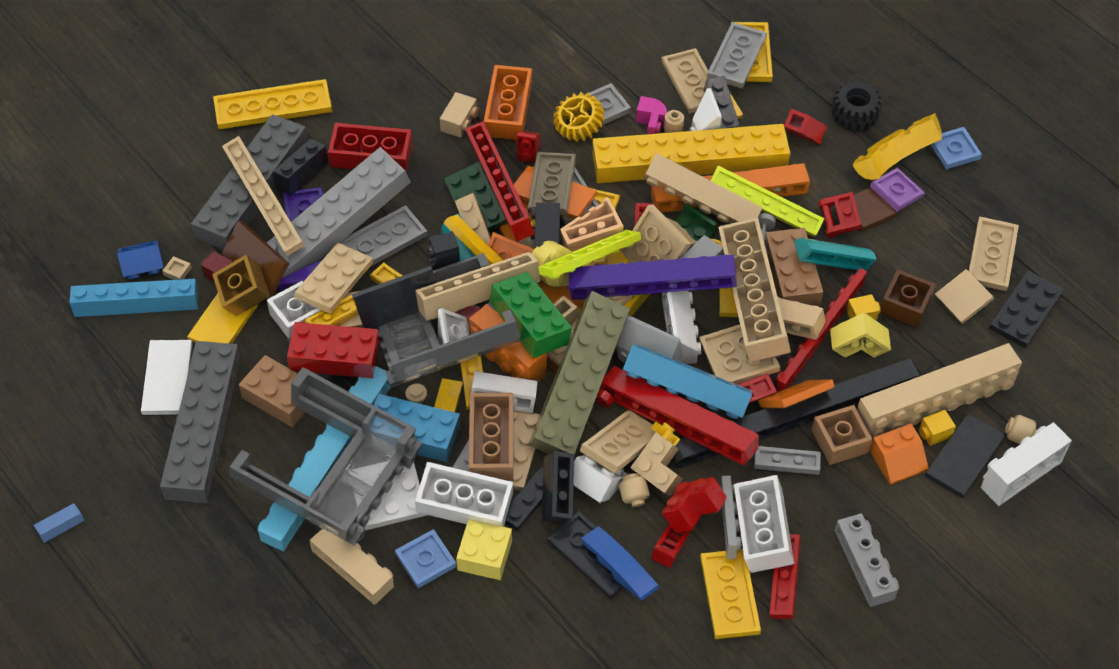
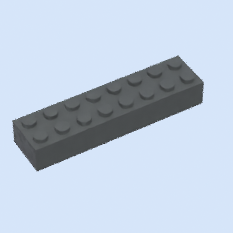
(231, 199)
(201, 422)

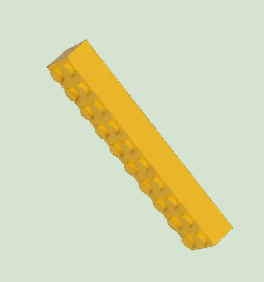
(698, 151)

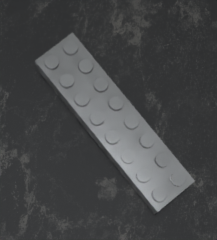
(344, 208)

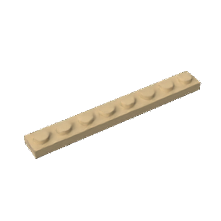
(263, 196)

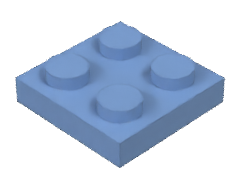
(956, 148)
(425, 558)

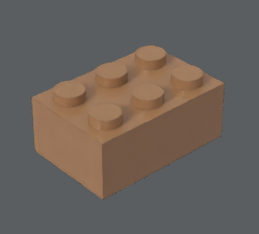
(270, 390)

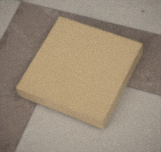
(964, 296)

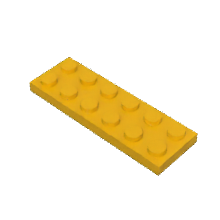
(282, 101)

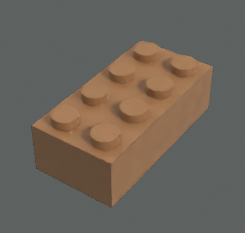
(792, 277)
(492, 435)

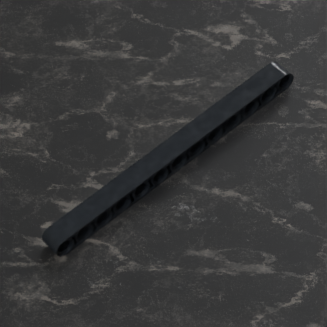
(778, 420)

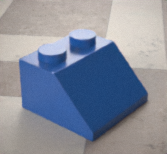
(140, 259)

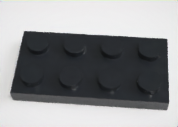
(1026, 309)

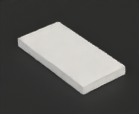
(166, 376)

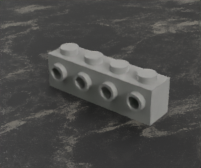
(866, 560)

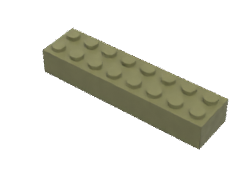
(579, 375)

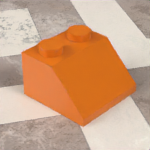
(899, 454)

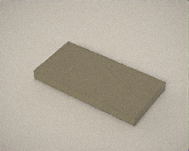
(552, 180)

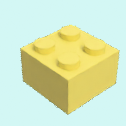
(484, 549)

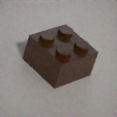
(907, 298)

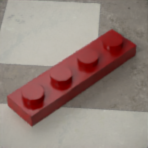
(785, 585)

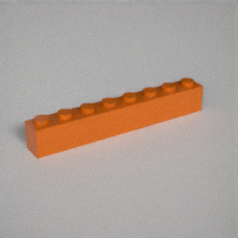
(791, 179)

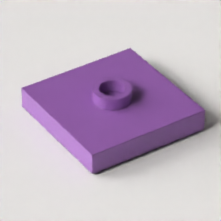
(897, 189)

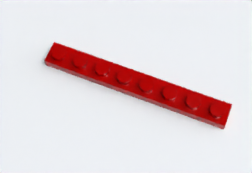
(807, 349)

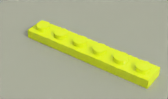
(770, 202)
(592, 252)

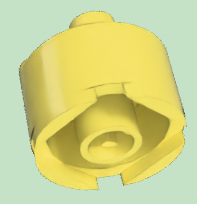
(548, 252)

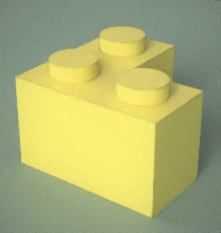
(860, 334)

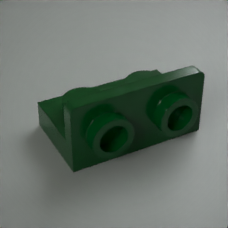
(696, 223)

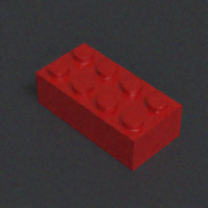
(355, 143)
(334, 349)

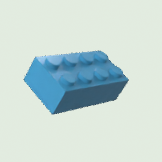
(434, 426)

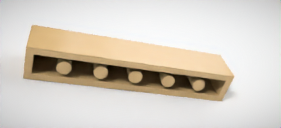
(699, 191)
(472, 286)

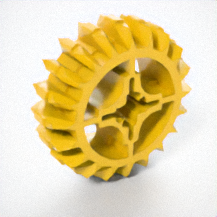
(581, 123)

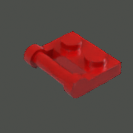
(846, 212)

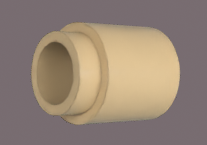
(673, 121)

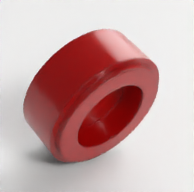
(604, 398)

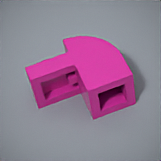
(651, 112)

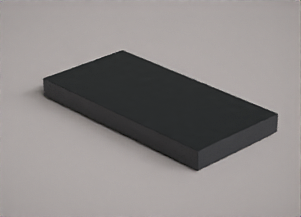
(392, 298)
(965, 455)
(569, 544)

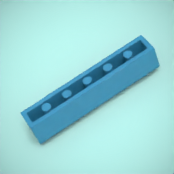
(134, 297)
(688, 381)

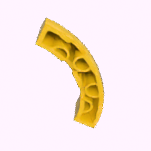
(898, 146)

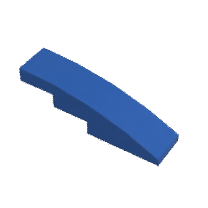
(620, 563)

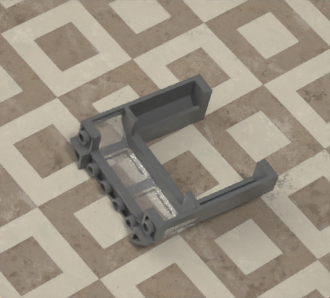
(414, 349)
(361, 473)

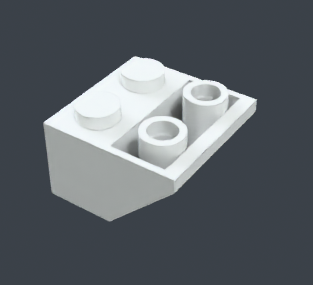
(596, 479)

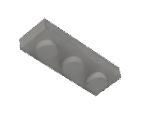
(787, 460)

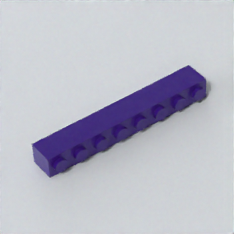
(654, 277)

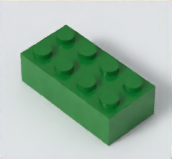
(537, 318)

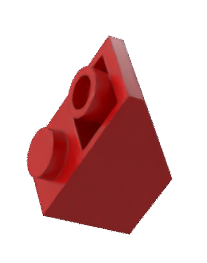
(804, 126)
(527, 146)

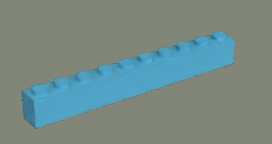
(281, 522)

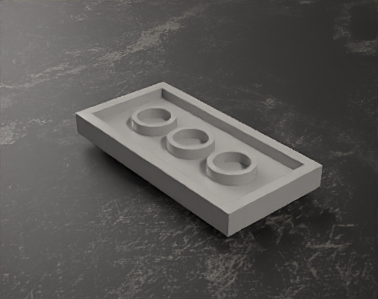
(737, 54)
(387, 235)

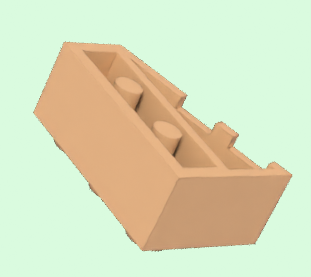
(592, 227)

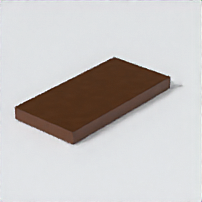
(246, 242)

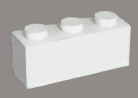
(523, 389)

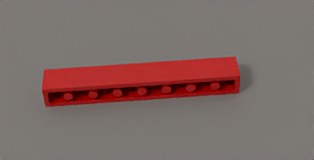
(500, 182)
(683, 416)

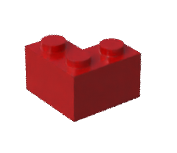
(692, 501)

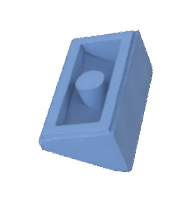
(59, 522)

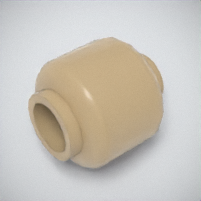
(1020, 428)
(634, 490)

